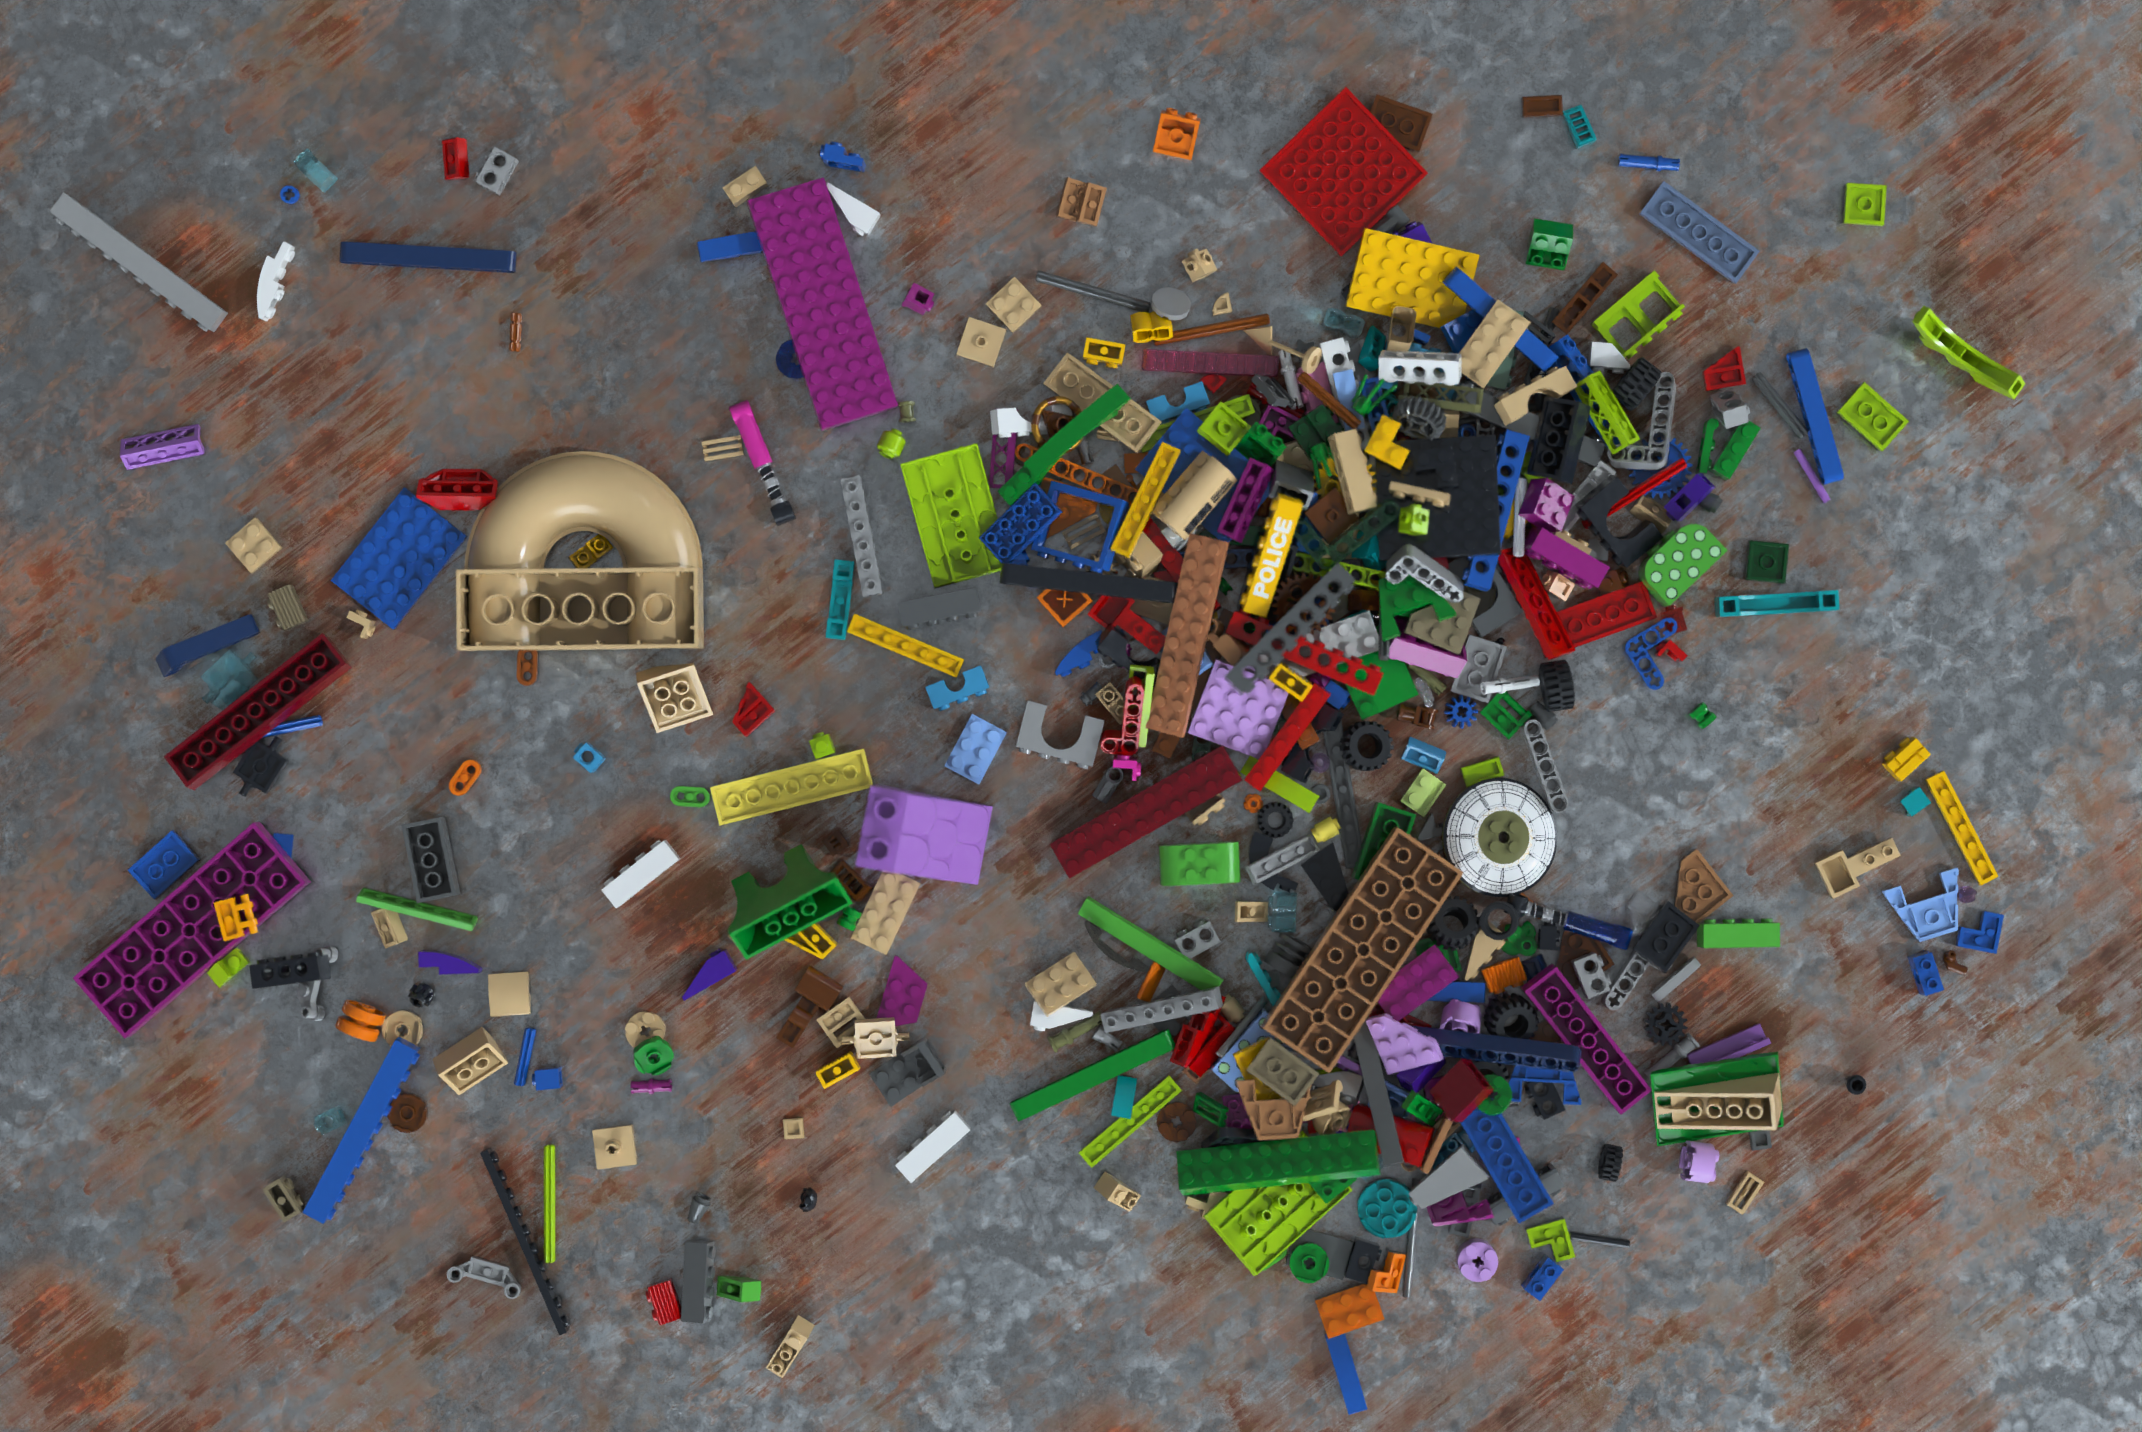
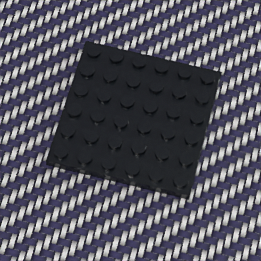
(1469, 522)

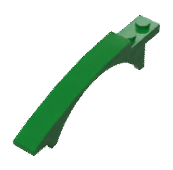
(1043, 459)

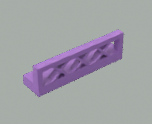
(161, 450)
(1731, 1046)

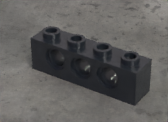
(317, 966)

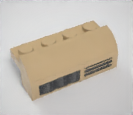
(1194, 495)

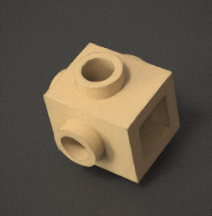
(1199, 264)

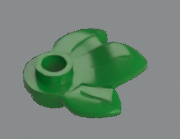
(1515, 942)

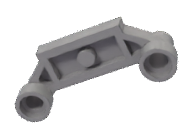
(308, 991)
(488, 1272)

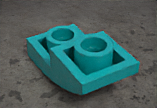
(1124, 1096)

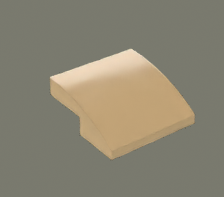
(509, 994)

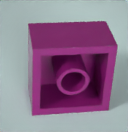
(1546, 505)

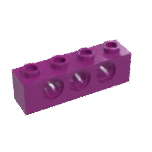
(1245, 500)

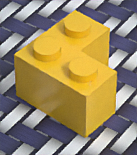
(1381, 444)

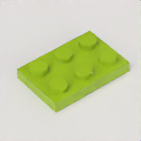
(1872, 416)

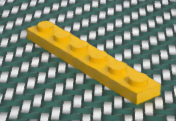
(1145, 500)
(905, 645)
(1961, 828)

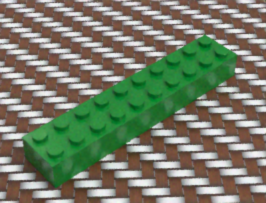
(1278, 1162)

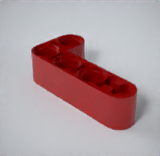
(1129, 716)

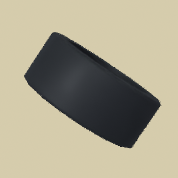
(1499, 935)

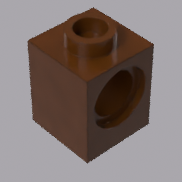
(1363, 600)

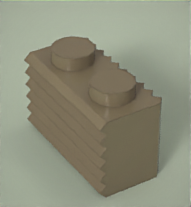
(287, 607)

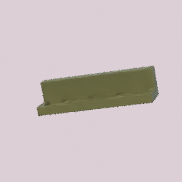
(1447, 404)

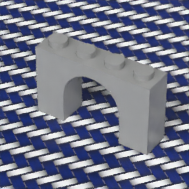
(1031, 738)

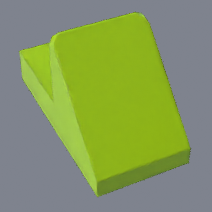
(228, 967)

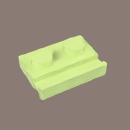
(1423, 792)

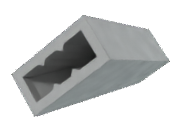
(1450, 1177)

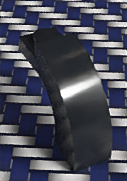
(1259, 848)

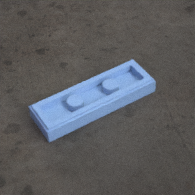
(1346, 390)

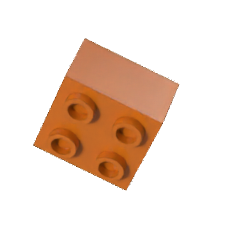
(1064, 605)

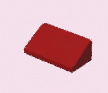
(455, 158)

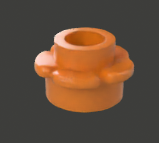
(1253, 808)

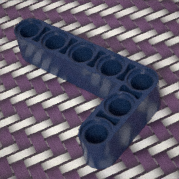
(176, 656)

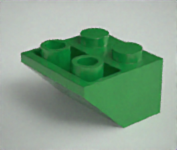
(1549, 244)

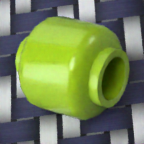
(891, 443)

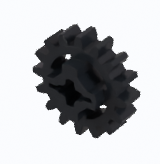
(1666, 1016)

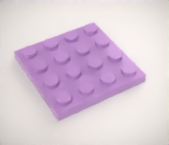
(1237, 720)

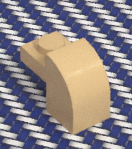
(1195, 1203)

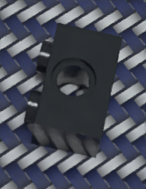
(1361, 1248)

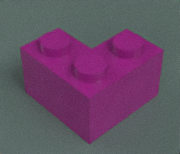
(1277, 421)

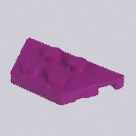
(902, 994)

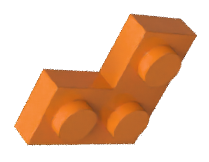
(1389, 1278)

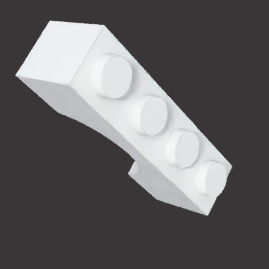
(1009, 421)

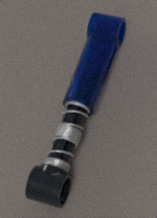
(1615, 935)

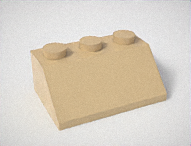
(470, 1061)

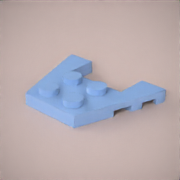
(1931, 915)

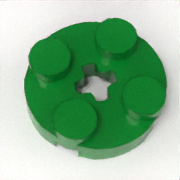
(651, 1046)
(1501, 1101)
(1316, 1271)

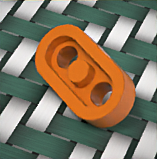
(464, 776)

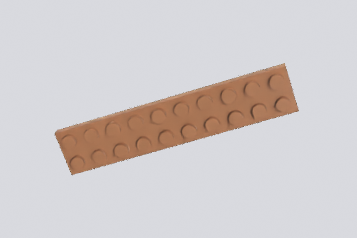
(1187, 634)

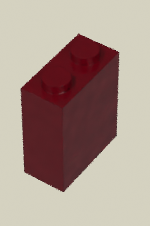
(1461, 1090)

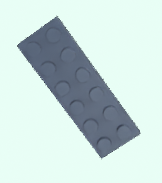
(1699, 232)

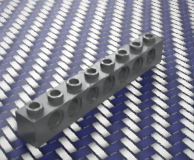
(1337, 576)

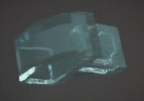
(315, 170)

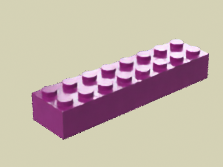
(1579, 1027)

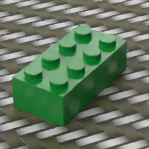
(1381, 823)

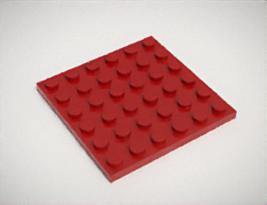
(1343, 171)

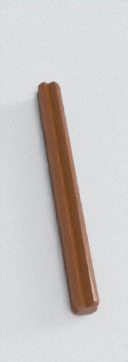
(1216, 328)

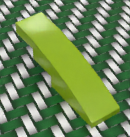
(1285, 787)

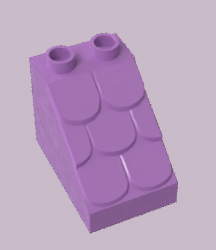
(923, 835)

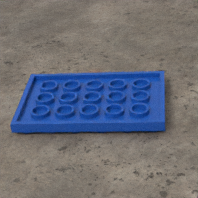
(1185, 437)
(399, 558)

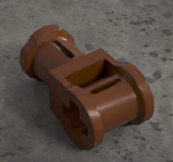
(1419, 715)

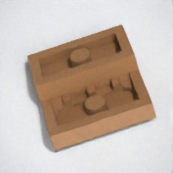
(1081, 202)

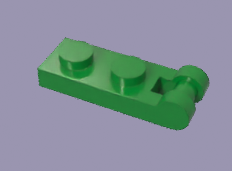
(1706, 446)
(1422, 1108)

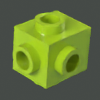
(1413, 520)

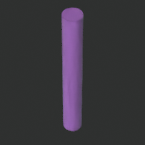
(1811, 475)

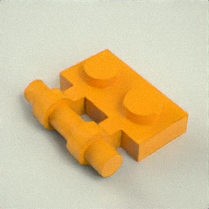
(230, 920)

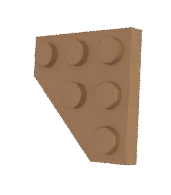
(1699, 888)

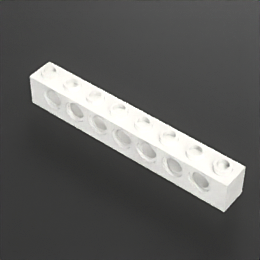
(1341, 347)

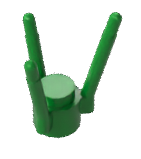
(1362, 404)
(1321, 453)

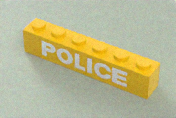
(1271, 555)

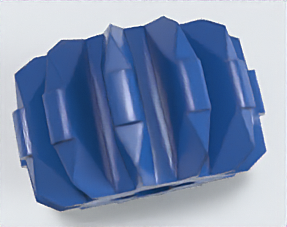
(1454, 709)

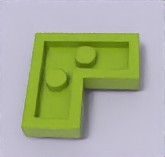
(1556, 1235)

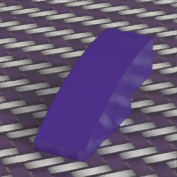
(447, 962)

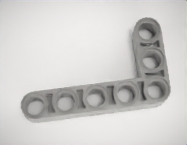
(1657, 430)

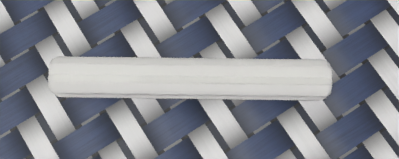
(1519, 522)

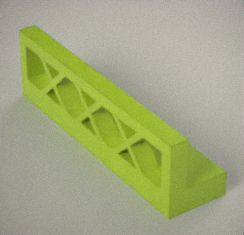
(1609, 409)
(1148, 689)

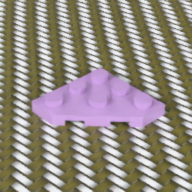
(1401, 1044)

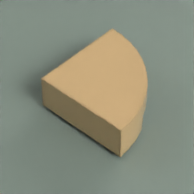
(1222, 305)

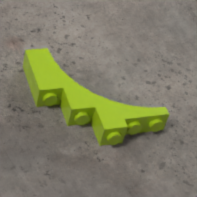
(1984, 370)

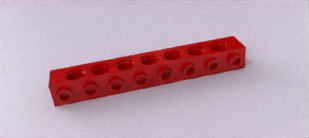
(1368, 685)

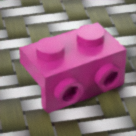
(1125, 761)

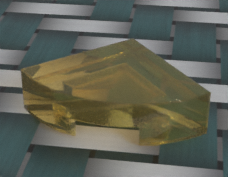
(1106, 512)

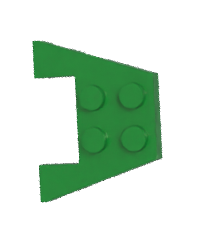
(1404, 597)

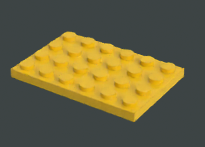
(1409, 275)

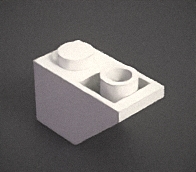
(1606, 356)

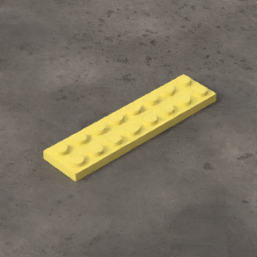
(791, 787)

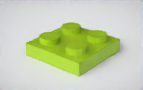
(1864, 204)
(1223, 428)

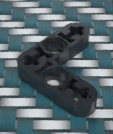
(1228, 1135)

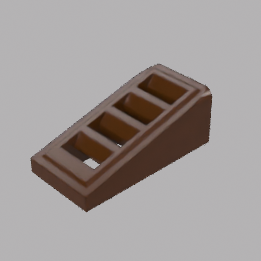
(863, 892)

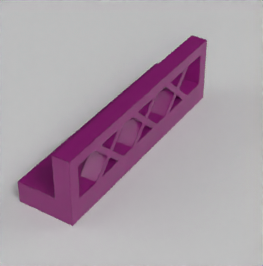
(1010, 460)

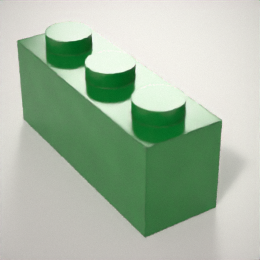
(1734, 450)

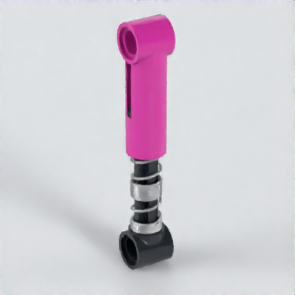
(761, 460)

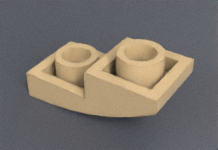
(1112, 701)

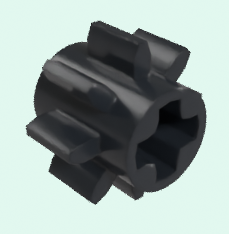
(421, 995)

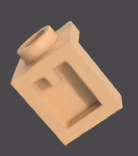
(1557, 585)

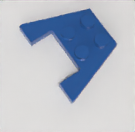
(1530, 1074)

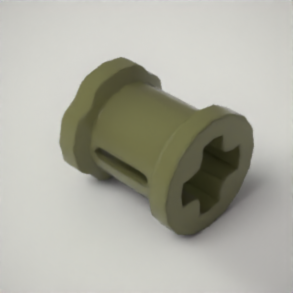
(906, 411)

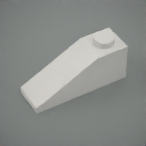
(857, 213)
(1062, 1016)

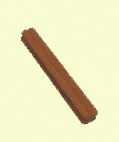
(1326, 398)

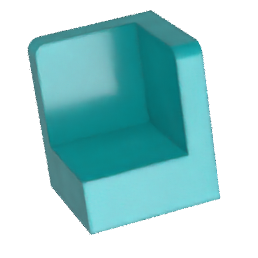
(1915, 801)

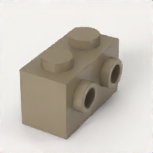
(284, 1198)

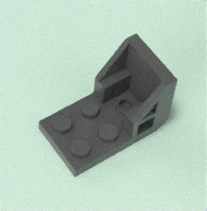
(908, 1071)

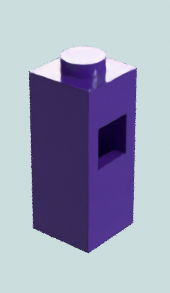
(1689, 497)
(1418, 1077)

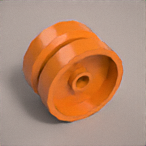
(360, 1020)

